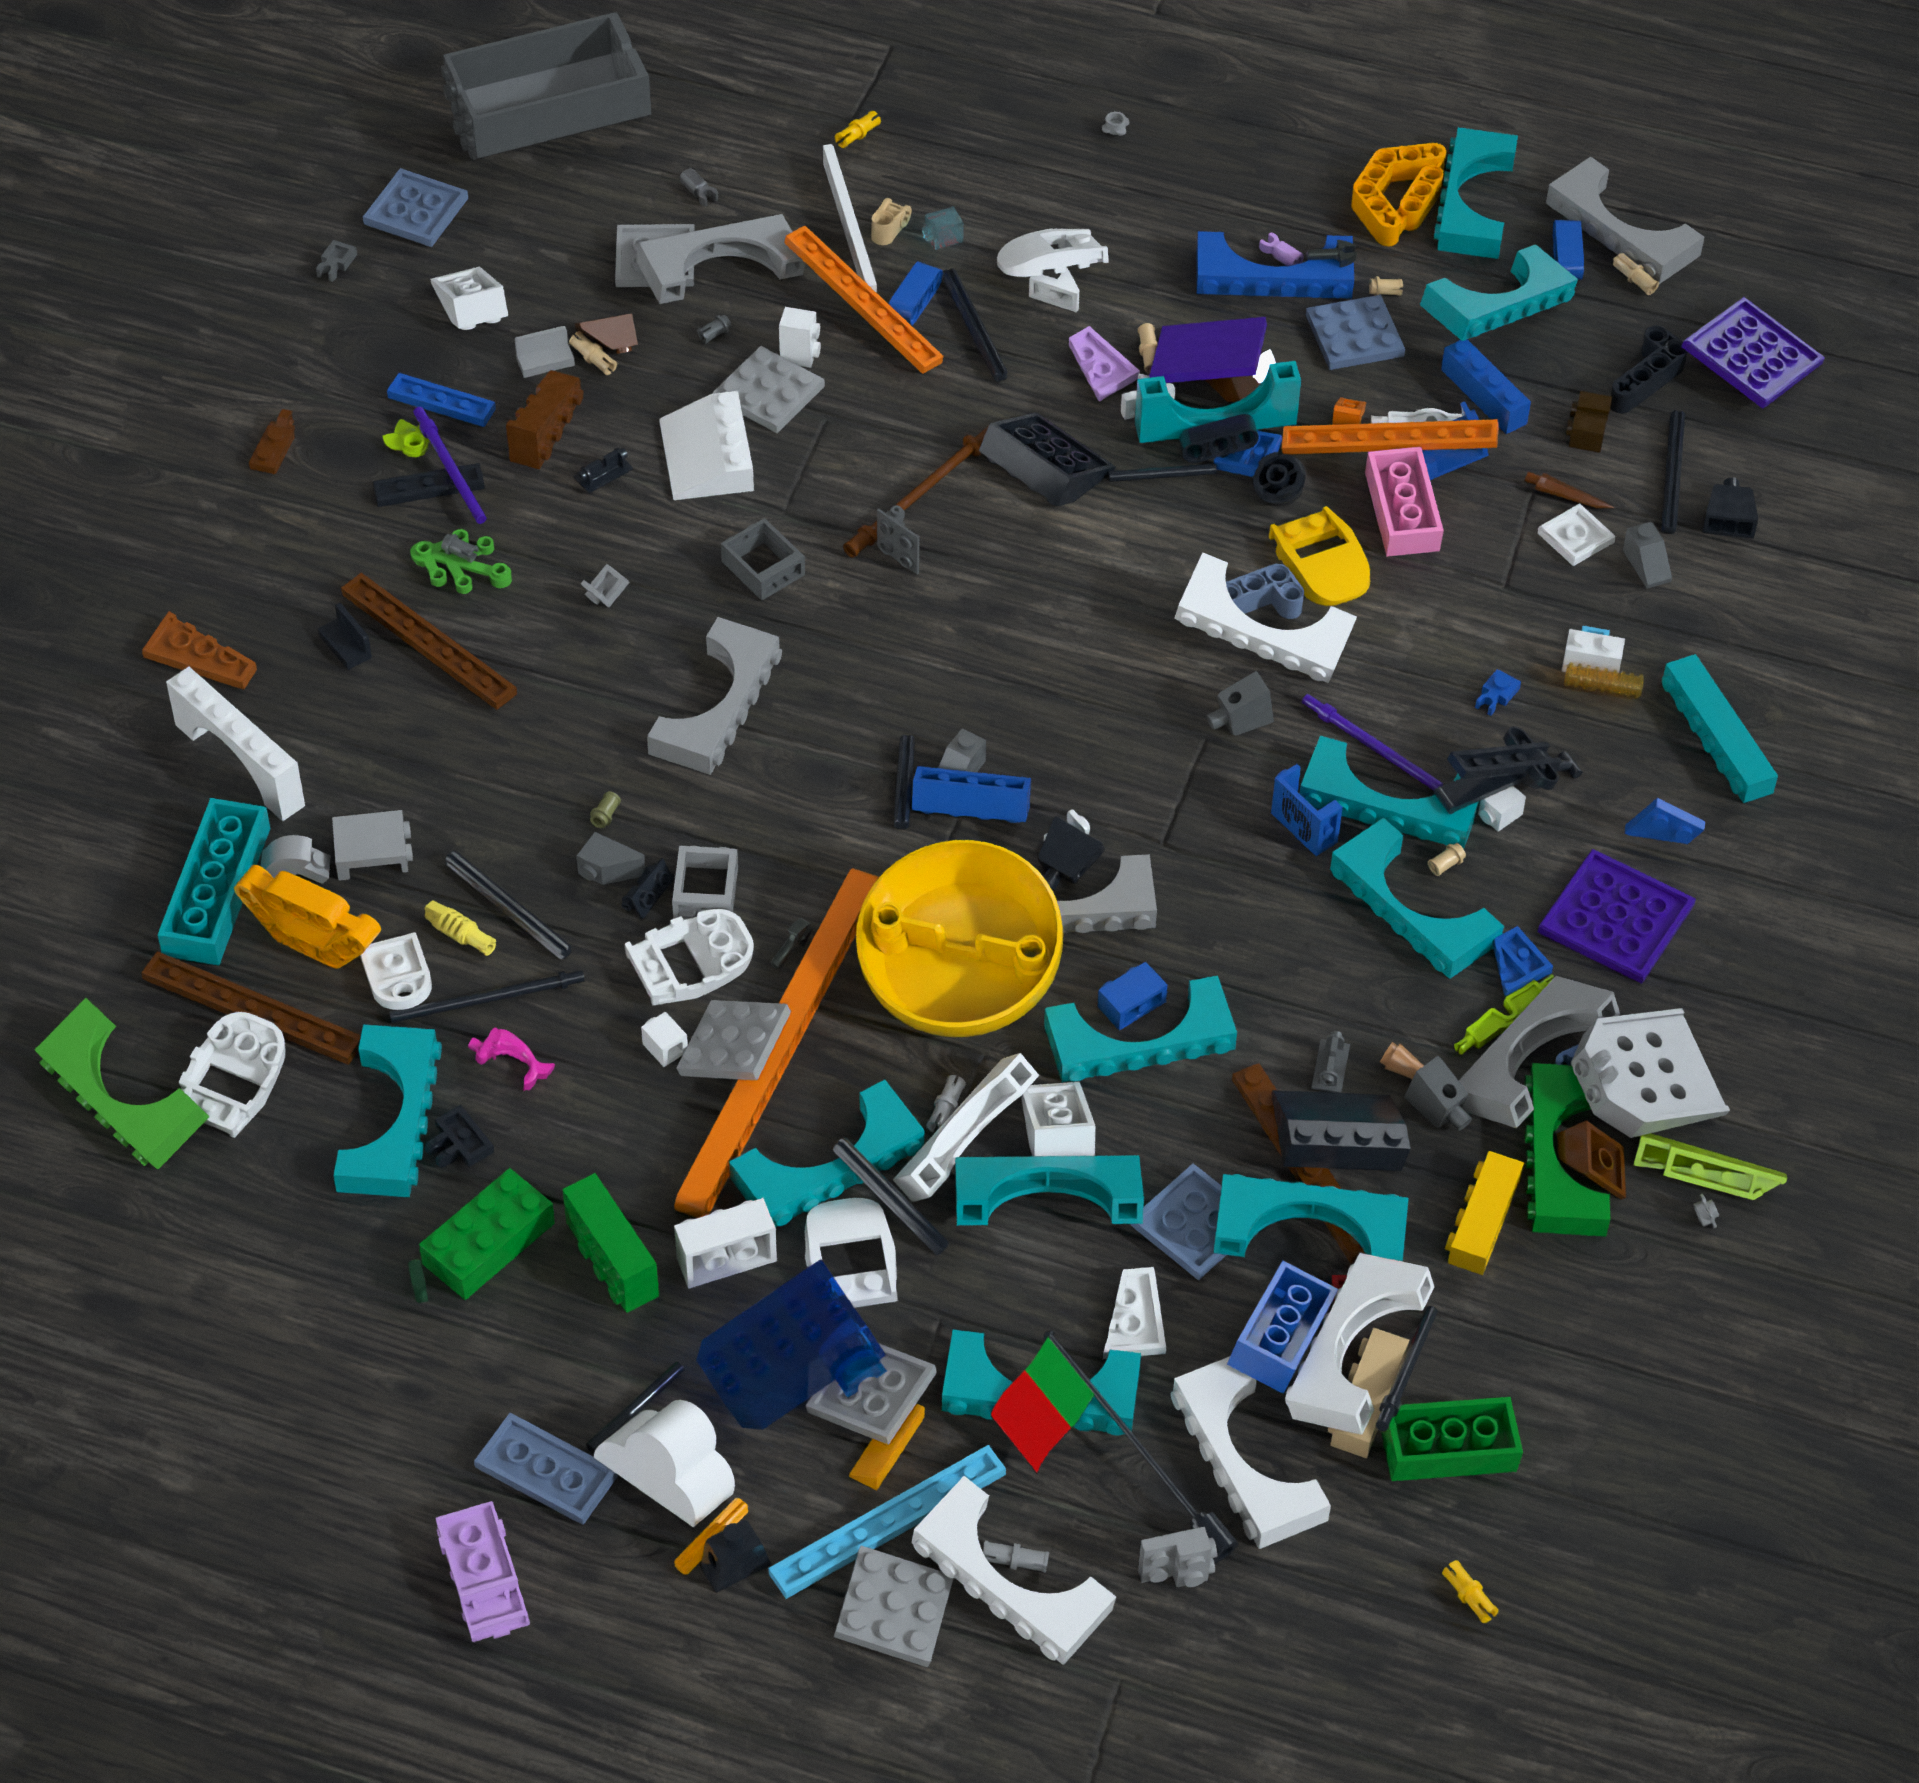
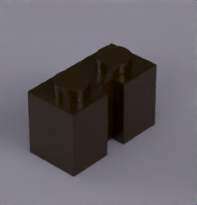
(1589, 422)

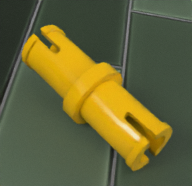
(857, 129)
(1470, 1591)

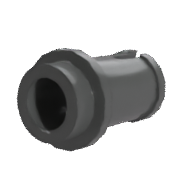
(715, 328)
(458, 547)

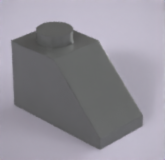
(1647, 554)
(964, 753)
(609, 861)

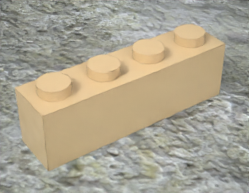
(1376, 1372)

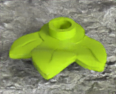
(407, 439)

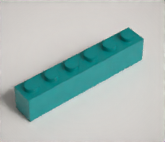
(1719, 728)

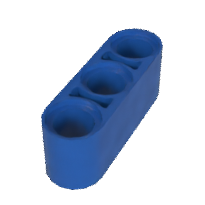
(1569, 246)
(916, 291)

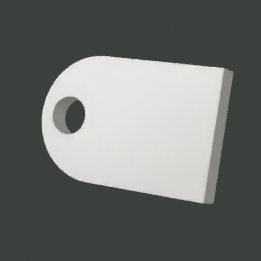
(396, 968)

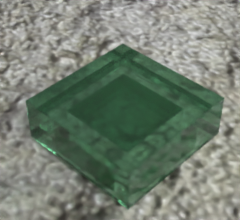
(418, 1281)

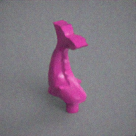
(506, 1043)

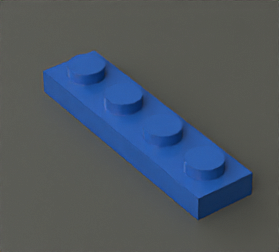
(441, 399)

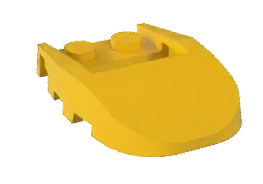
(1329, 575)

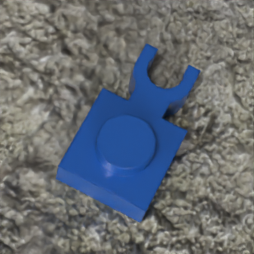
(1498, 689)

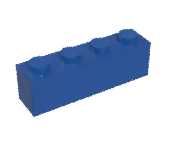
(1485, 385)
(971, 794)

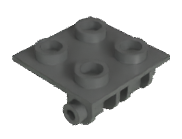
(896, 539)

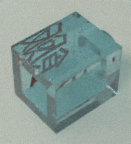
(943, 228)

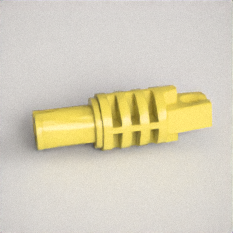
(458, 927)

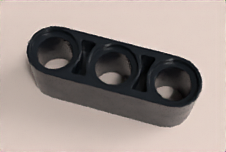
(1209, 446)

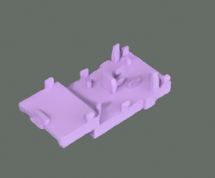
(482, 1571)

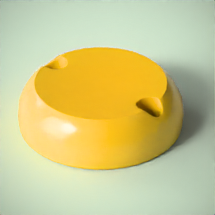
(960, 938)

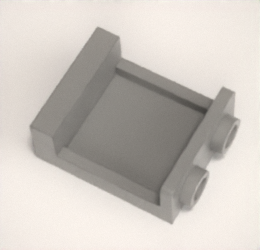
(371, 841)

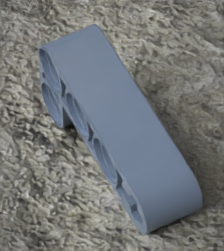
(1268, 586)

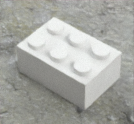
(725, 1242)

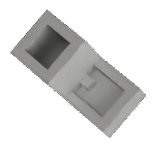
(296, 856)

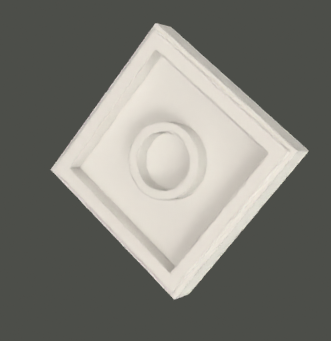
(1576, 534)

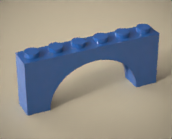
(1226, 273)

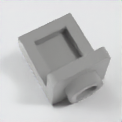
(605, 586)

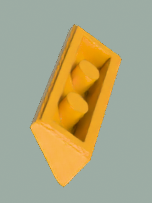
(881, 1457)

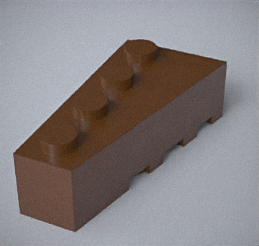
(543, 419)

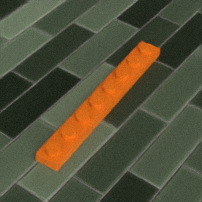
(864, 299)
(1389, 436)

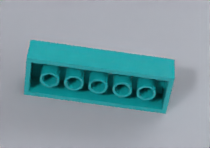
(204, 897)

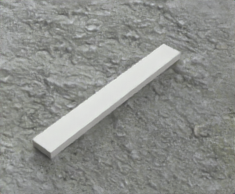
(847, 216)

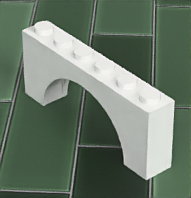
(1308, 650)
(202, 709)
(1370, 1291)
(1267, 1506)
(1051, 1620)

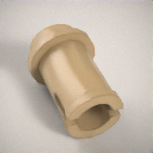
(1385, 286)
(1452, 855)

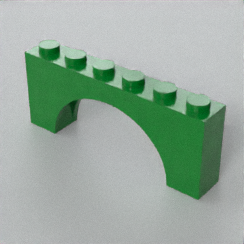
(1557, 1200)

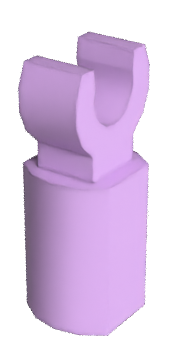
(1281, 250)

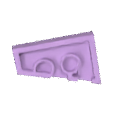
(1101, 363)

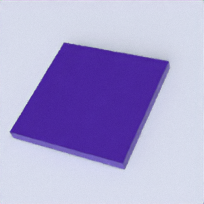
(1209, 350)
(1753, 352)
(1616, 916)

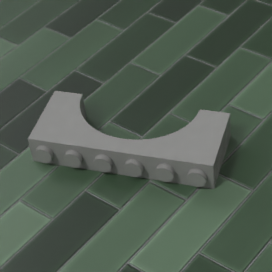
(1659, 252)
(670, 257)
(702, 739)
(1122, 905)
(1558, 1010)

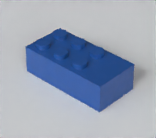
(1282, 1327)

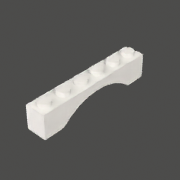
(937, 1157)

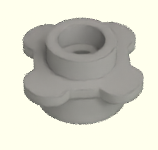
(1115, 123)
(1706, 1211)

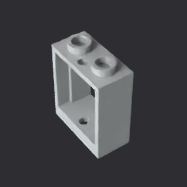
(693, 856)

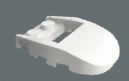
(1033, 252)
(715, 940)
(244, 1048)
(851, 1222)

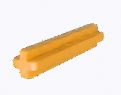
(693, 1553)

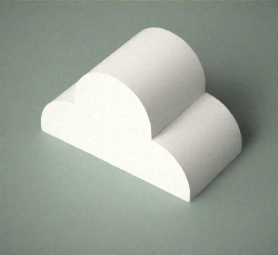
(671, 1460)

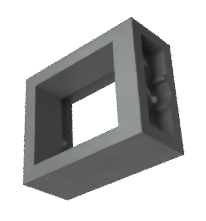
(776, 576)

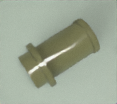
(602, 814)

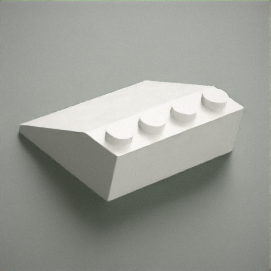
(707, 448)

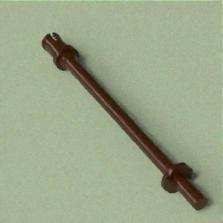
(868, 534)

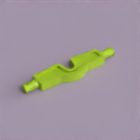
(1495, 1022)

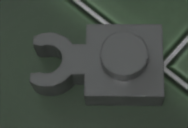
(336, 257)

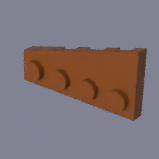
(184, 647)

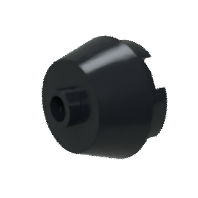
(1279, 478)

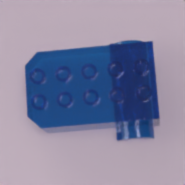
(790, 1349)

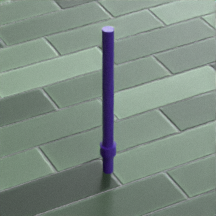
(430, 431)
(1329, 714)

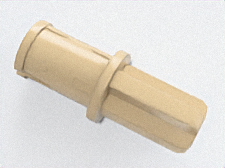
(1635, 273)

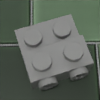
(1182, 1554)

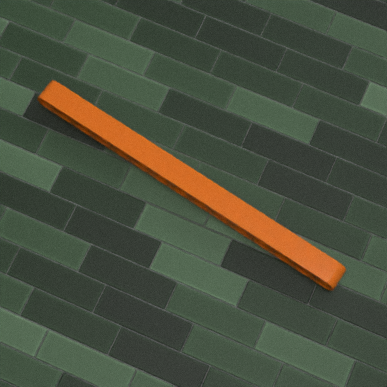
(750, 1097)

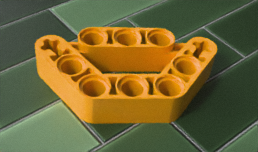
(1393, 164)
(306, 916)

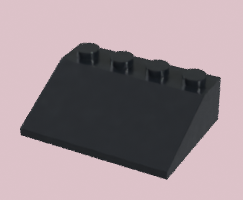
(1044, 457)
(1340, 1130)

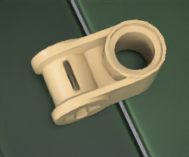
(889, 221)

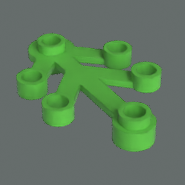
(427, 554)

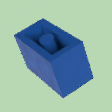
(1132, 995)

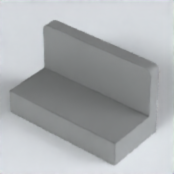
(543, 351)

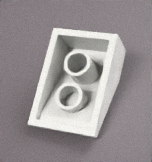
(471, 297)
(1058, 1120)

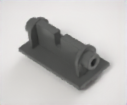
(1331, 1063)

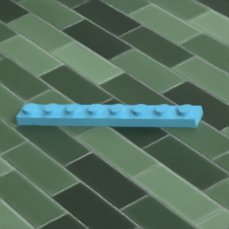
(881, 1523)

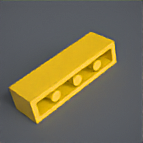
(1485, 1212)

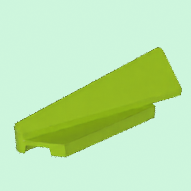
(1706, 1167)

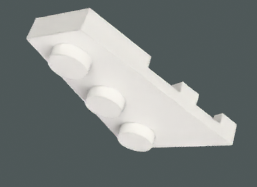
(1137, 1315)

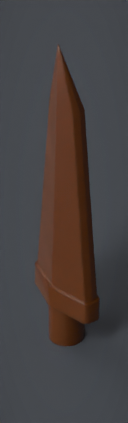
(1553, 486)

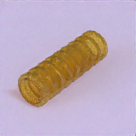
(1604, 680)

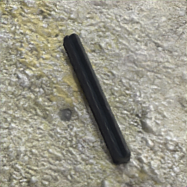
(891, 1196)

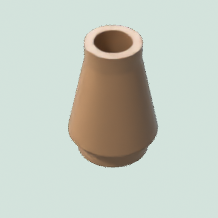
(1400, 1061)

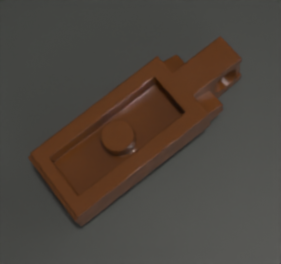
(274, 444)

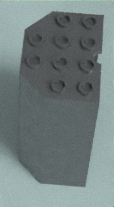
(545, 86)

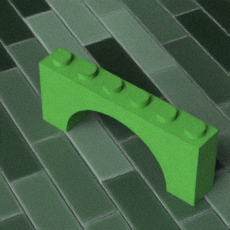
(151, 1129)

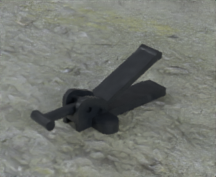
(1499, 768)

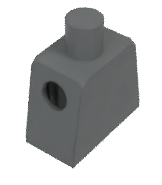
(1243, 706)
(1438, 1095)

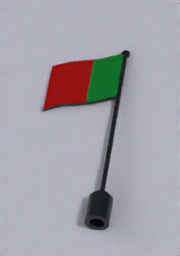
(1049, 1403)

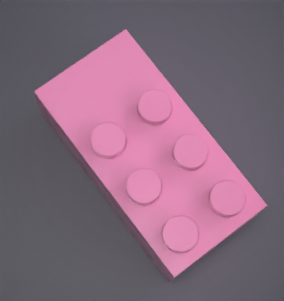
(1404, 501)

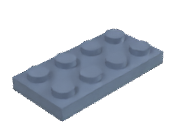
(545, 1468)

